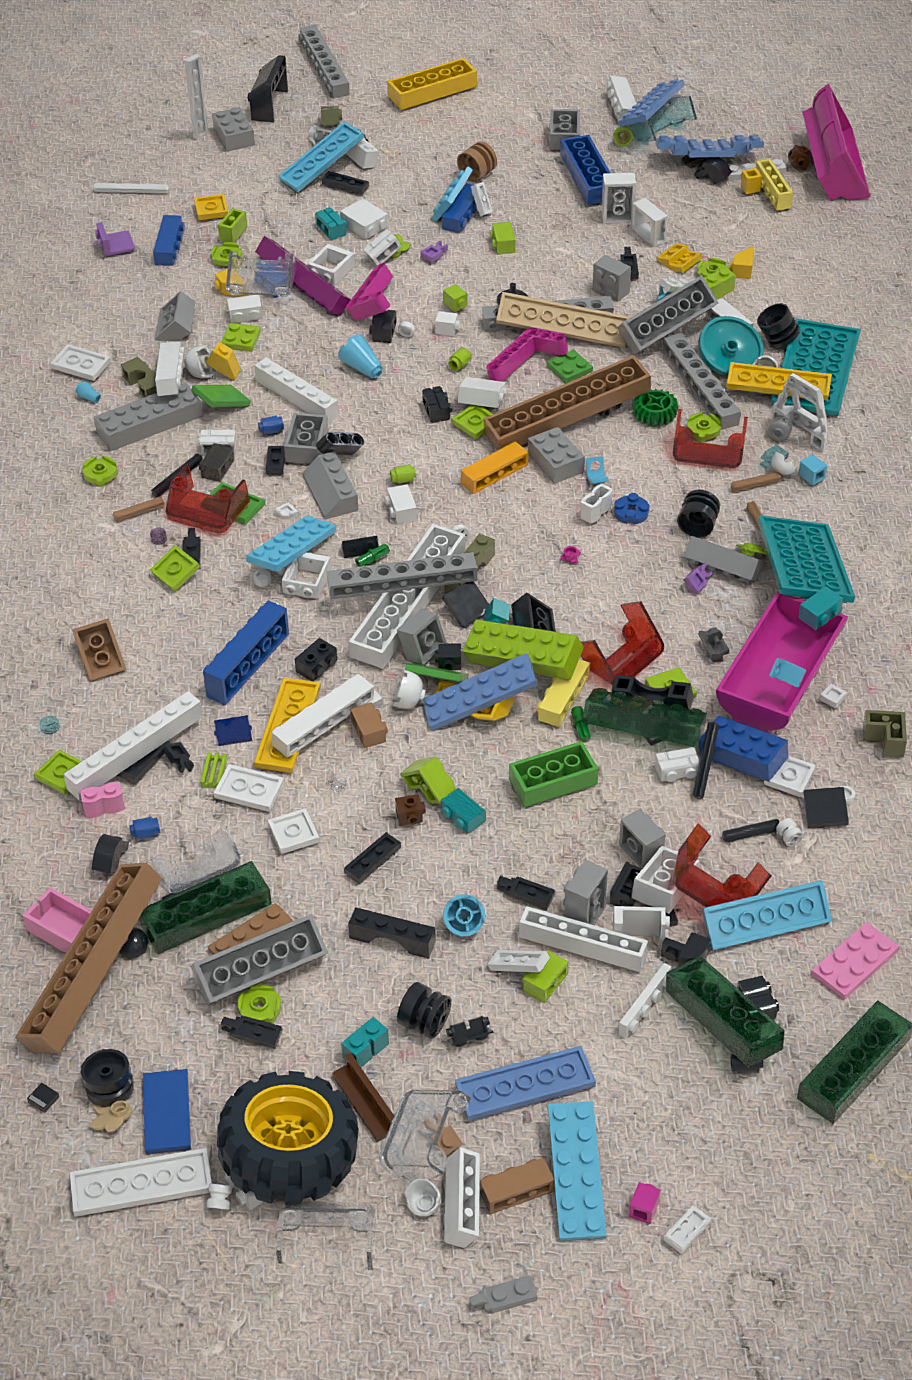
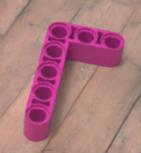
(370, 298)
(522, 348)

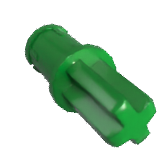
(372, 555)
(582, 728)

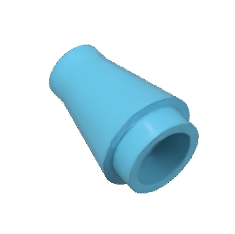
(87, 392)

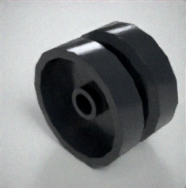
(107, 1077)

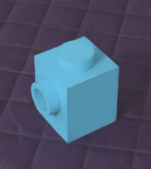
(812, 469)

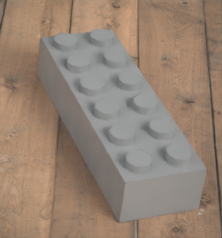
(667, 315)
(147, 417)
(258, 959)

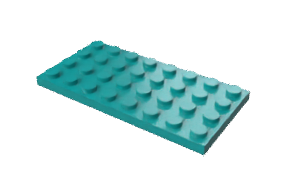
(822, 350)
(804, 557)

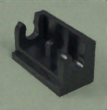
(622, 889)

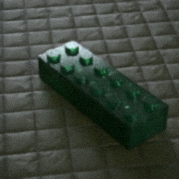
(644, 717)
(205, 907)
(724, 1011)
(854, 1062)

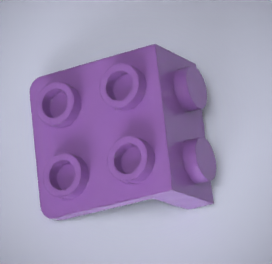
(115, 242)

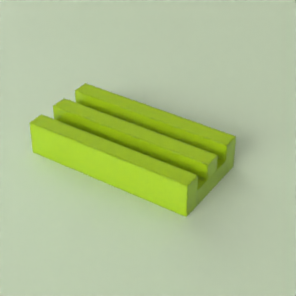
(215, 758)

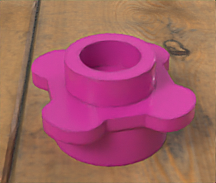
(570, 554)

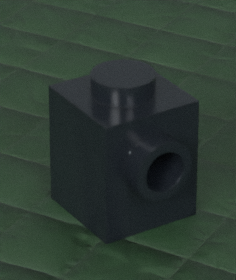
(449, 656)

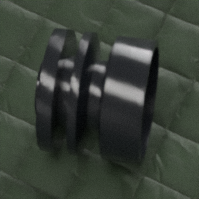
(778, 325)
(698, 513)
(424, 1010)

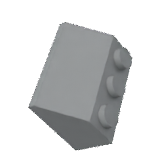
(175, 318)

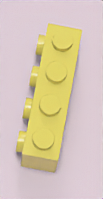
(774, 185)
(562, 695)

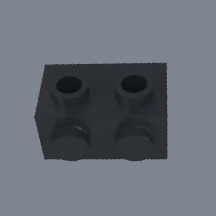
(316, 659)

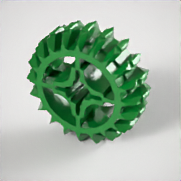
(655, 407)

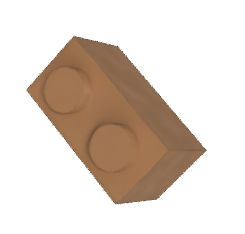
(368, 725)

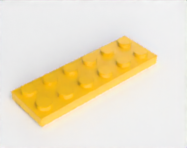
(772, 379)
(291, 700)

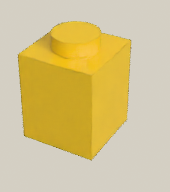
(751, 181)

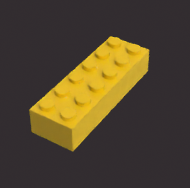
(432, 83)

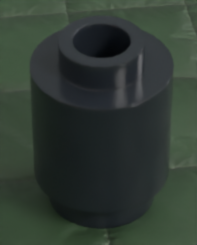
(740, 1067)

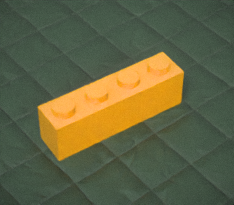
(494, 467)

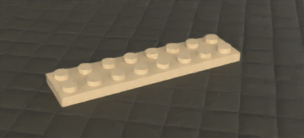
(562, 318)

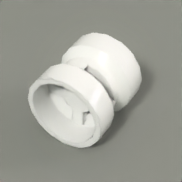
(790, 832)
(219, 1196)

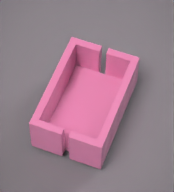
(59, 921)

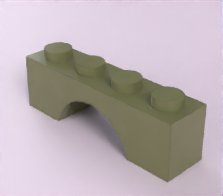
(331, 115)
(483, 550)

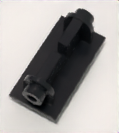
(359, 546)
(460, 1035)

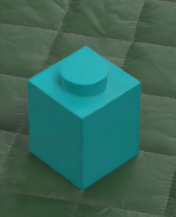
(497, 611)

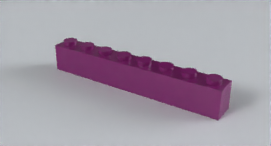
(306, 279)

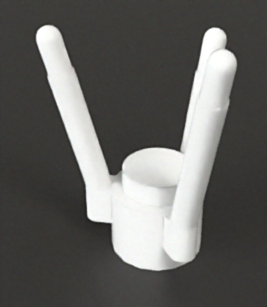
(316, 133)

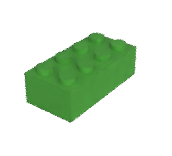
(553, 774)

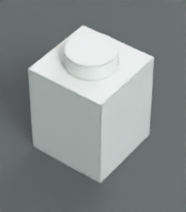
(447, 323)

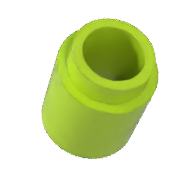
(459, 359)
(402, 474)

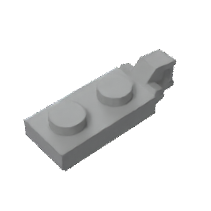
(504, 1295)

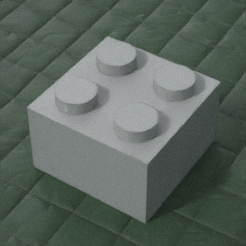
(611, 278)
(421, 636)
(640, 837)

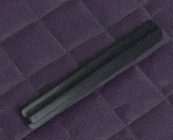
(164, 485)
(705, 760)

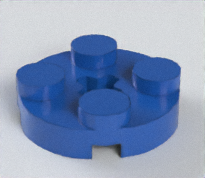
(624, 506)

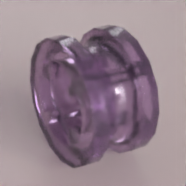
(158, 536)

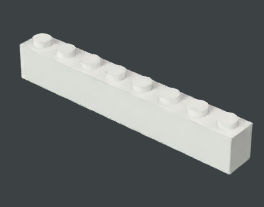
(134, 744)

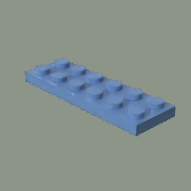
(480, 692)
(526, 1082)

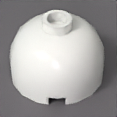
(196, 362)
(408, 691)

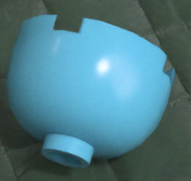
(464, 915)

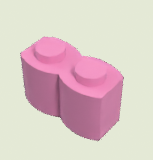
(102, 799)

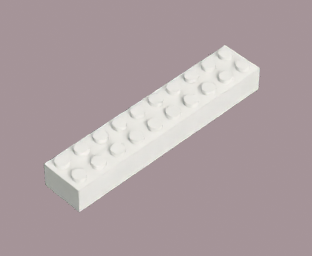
(377, 635)

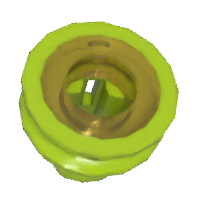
(626, 137)

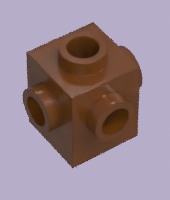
(800, 157)
(409, 809)

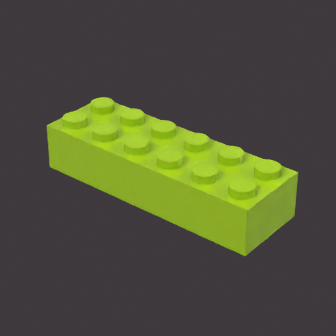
(549, 651)

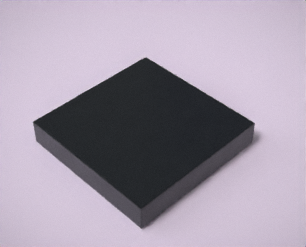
(466, 603)
(825, 807)

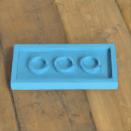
(451, 193)

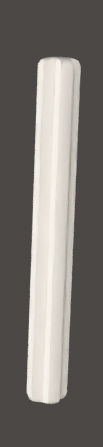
(131, 188)

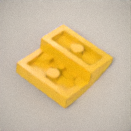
(679, 257)

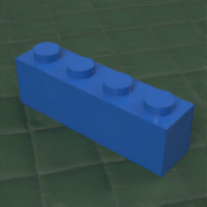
(460, 210)
(168, 240)

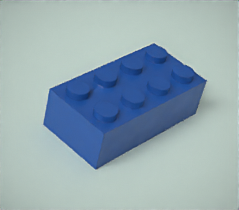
(748, 749)

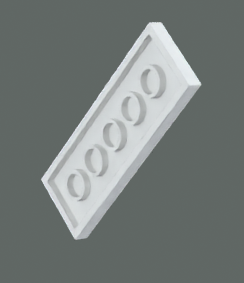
(140, 1182)

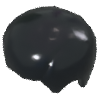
(135, 945)

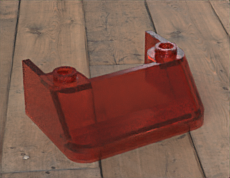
(708, 454)
(201, 509)
(641, 646)
(704, 887)

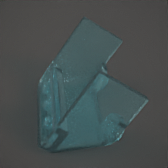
(671, 113)

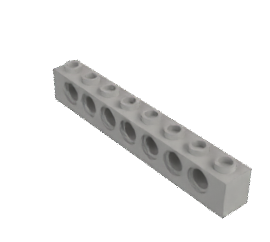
(324, 61)
(490, 313)
(701, 380)
(401, 575)

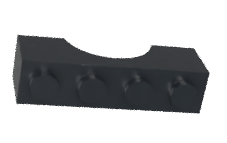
(675, 693)
(415, 937)

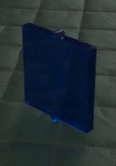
(233, 730)

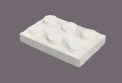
(80, 362)
(249, 787)

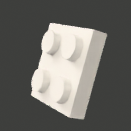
(792, 776)
(293, 831)

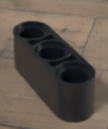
(341, 442)

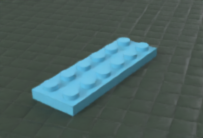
(321, 156)
(291, 543)
(766, 914)
(576, 1171)

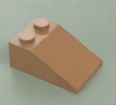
(99, 649)

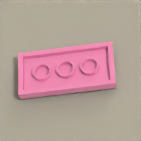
(855, 960)

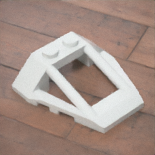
(815, 425)

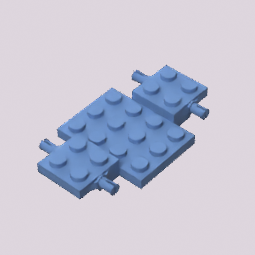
(709, 148)

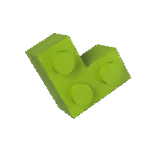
(430, 778)

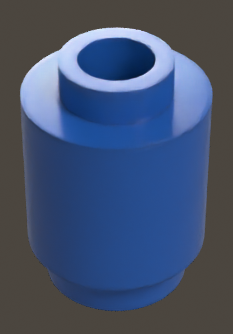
(271, 425)
(144, 828)

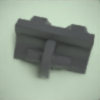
(714, 643)

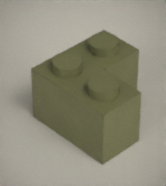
(886, 727)

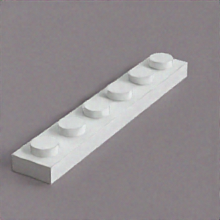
(196, 96)

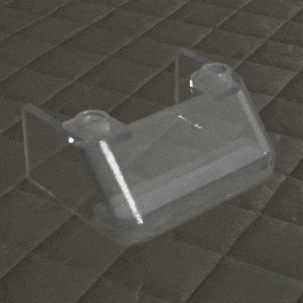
(357, 1215)

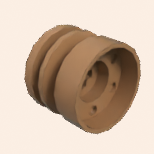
(479, 158)

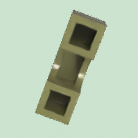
(138, 372)

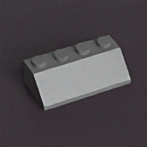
(331, 486)
(725, 559)

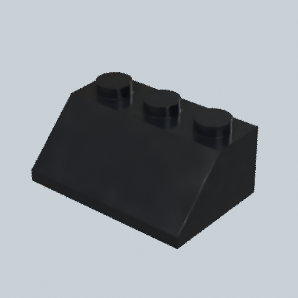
(532, 613)

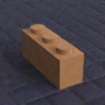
(516, 1185)

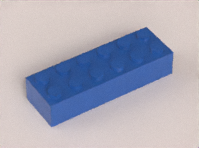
(584, 166)
(246, 652)

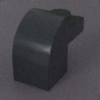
(716, 169)
(108, 852)
(682, 953)

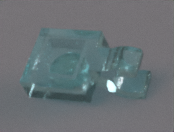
(768, 454)

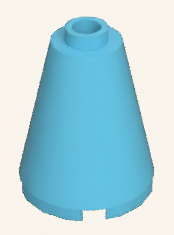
(360, 356)

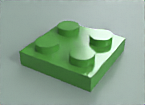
(569, 366)

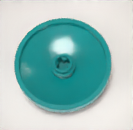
(728, 341)

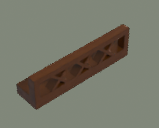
(364, 1098)

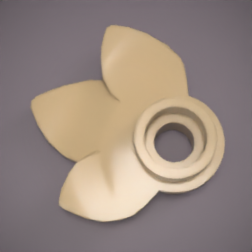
(111, 1117)

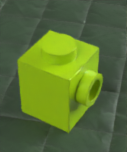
(455, 298)

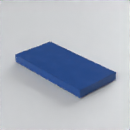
(166, 1111)

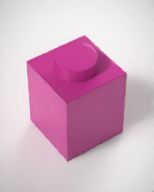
(644, 1202)

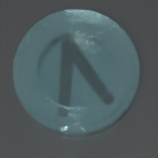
(49, 725)

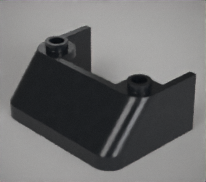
(270, 79)

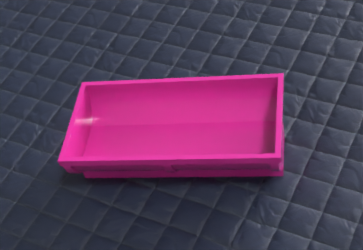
(835, 148)
(748, 689)

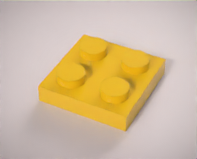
(211, 207)

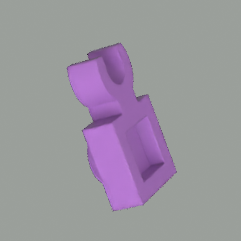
(433, 253)
(696, 578)

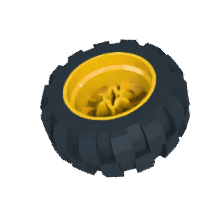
(287, 1137)

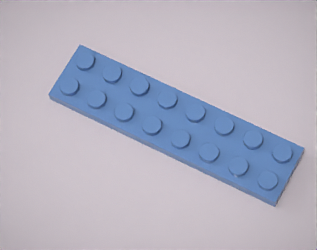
(651, 102)

